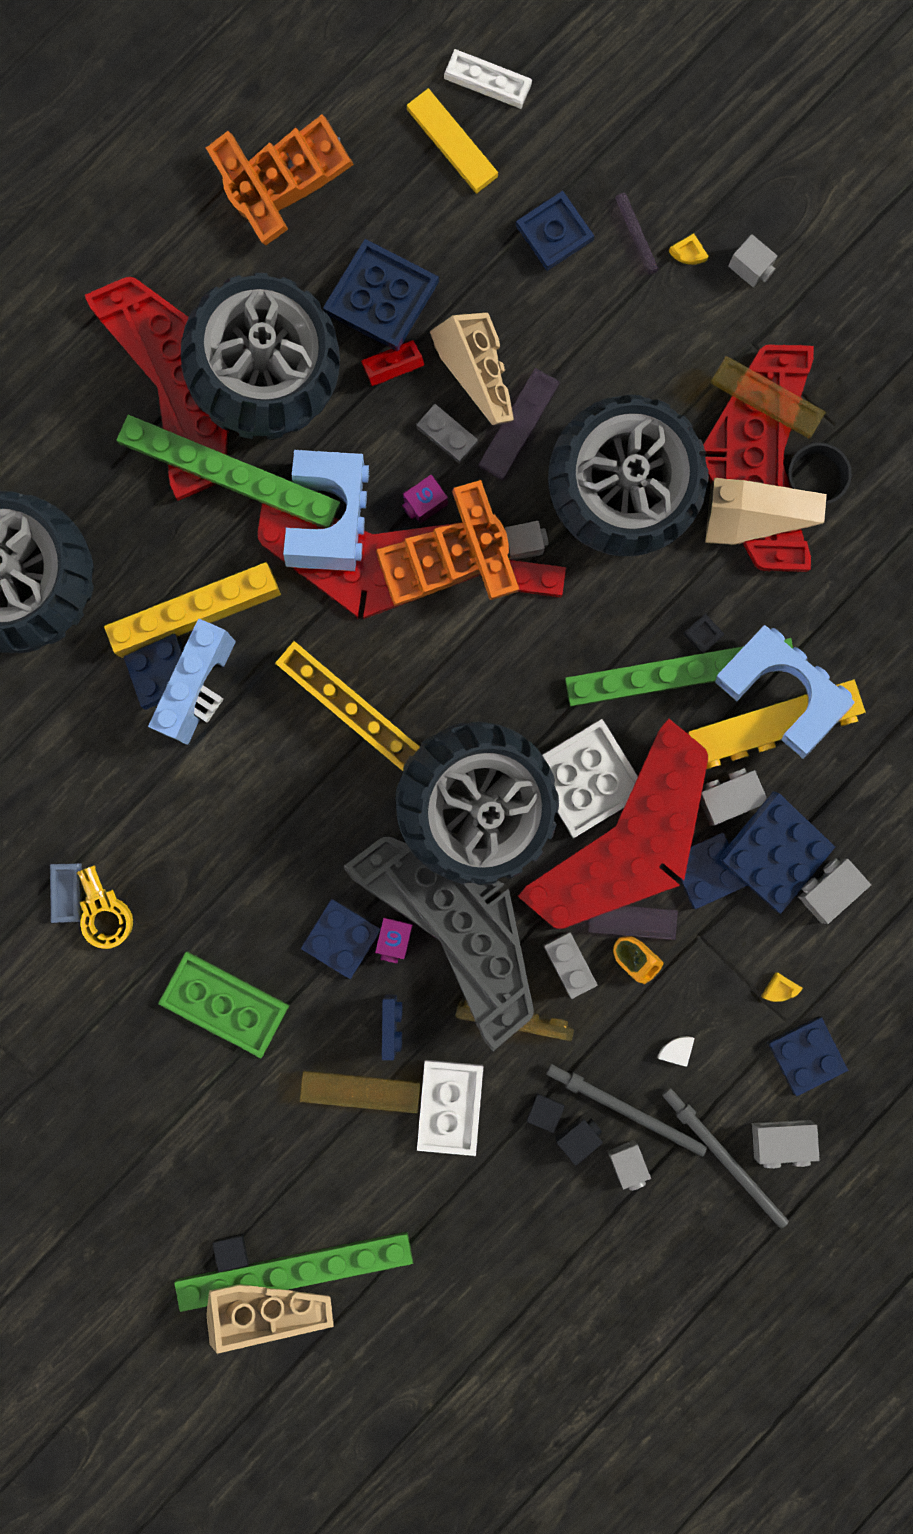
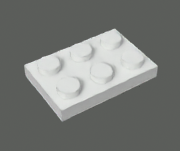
(450, 1107)

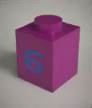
(424, 499)
(393, 939)

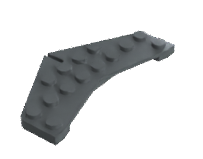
(475, 935)

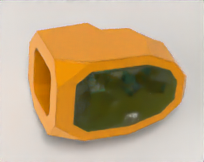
(637, 959)

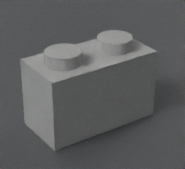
(733, 797)
(833, 890)
(570, 965)
(785, 1143)

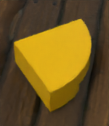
(689, 251)
(780, 989)

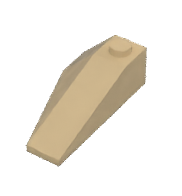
(470, 352)
(757, 510)
(256, 1315)

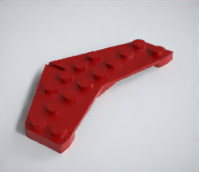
(152, 336)
(756, 448)
(341, 585)
(651, 831)

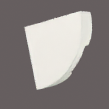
(677, 1050)

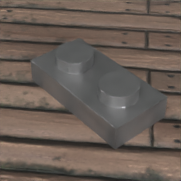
(447, 433)

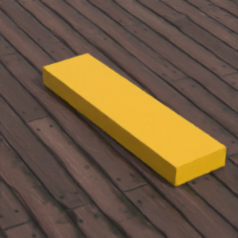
(452, 141)

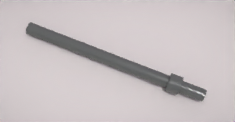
(576, 1084)
(686, 1114)

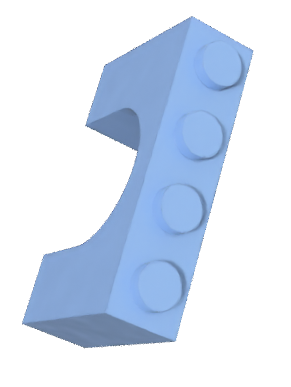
(337, 545)
(204, 649)
(770, 653)

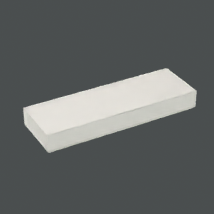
(487, 78)

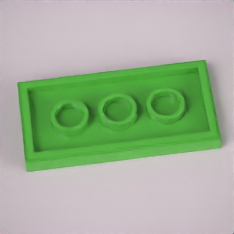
(223, 1004)

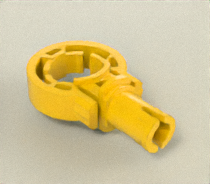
(108, 903)

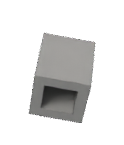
(753, 261)
(526, 540)
(629, 1165)

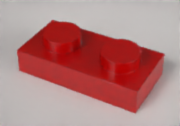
(392, 363)
(539, 578)

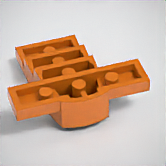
(267, 184)
(452, 553)

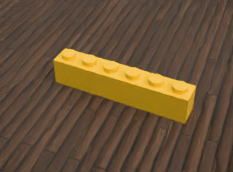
(182, 612)
(347, 705)
(761, 727)

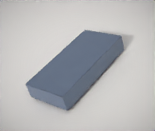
(65, 893)

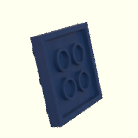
(381, 295)
(776, 852)

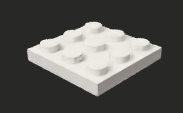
(590, 777)

